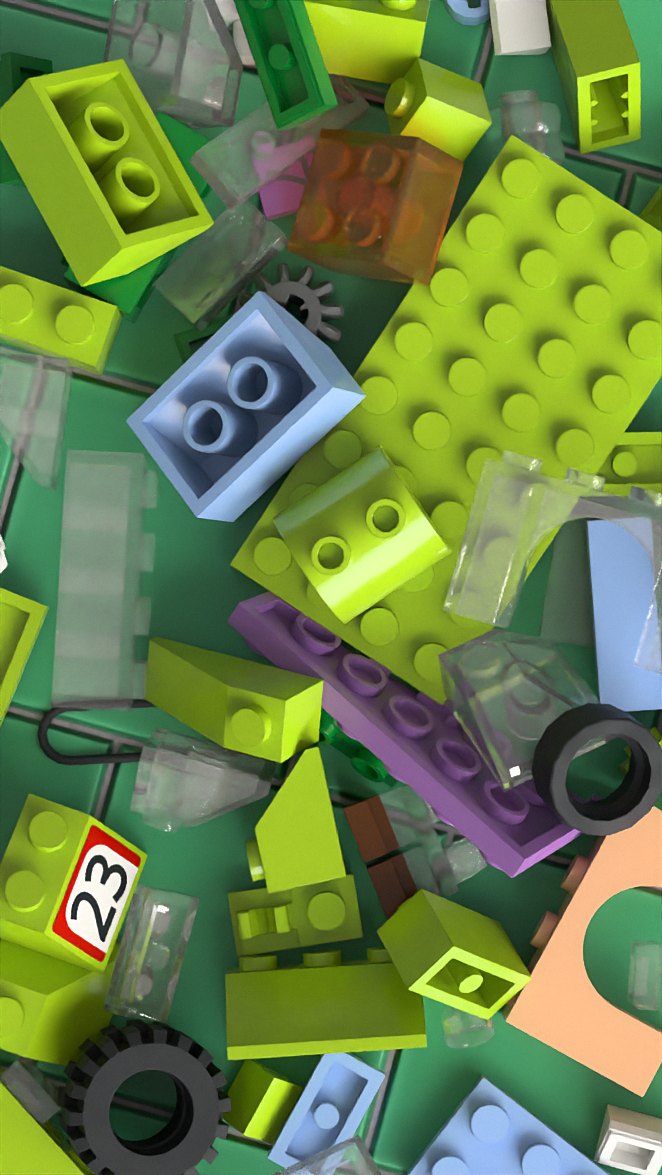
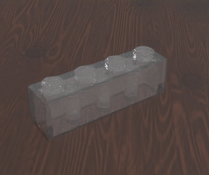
(101, 581)

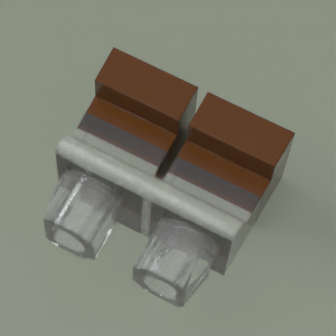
(398, 819)

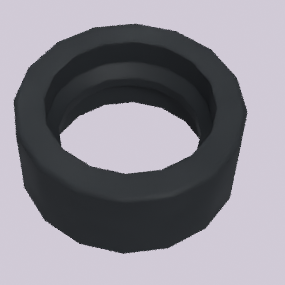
(625, 804)

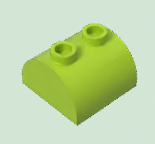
(361, 535)

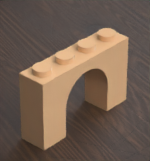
(559, 999)

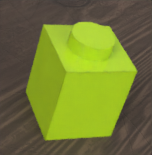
(438, 108)

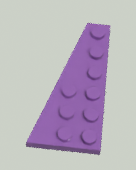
(411, 736)

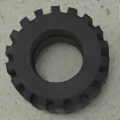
(113, 1060)

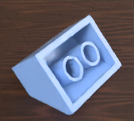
(244, 409)

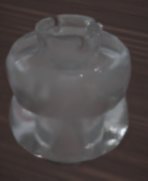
(529, 120)

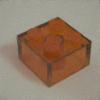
(375, 205)

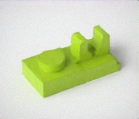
(295, 916)

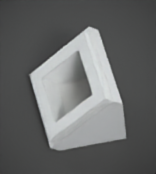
(519, 27)
(630, 1141)

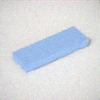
(620, 603)

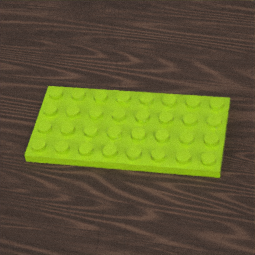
(522, 344)

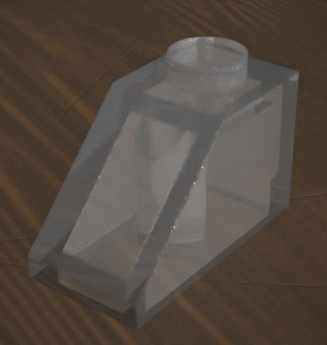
(35, 411)

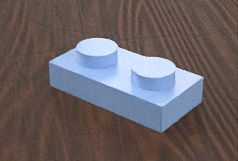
(327, 1107)

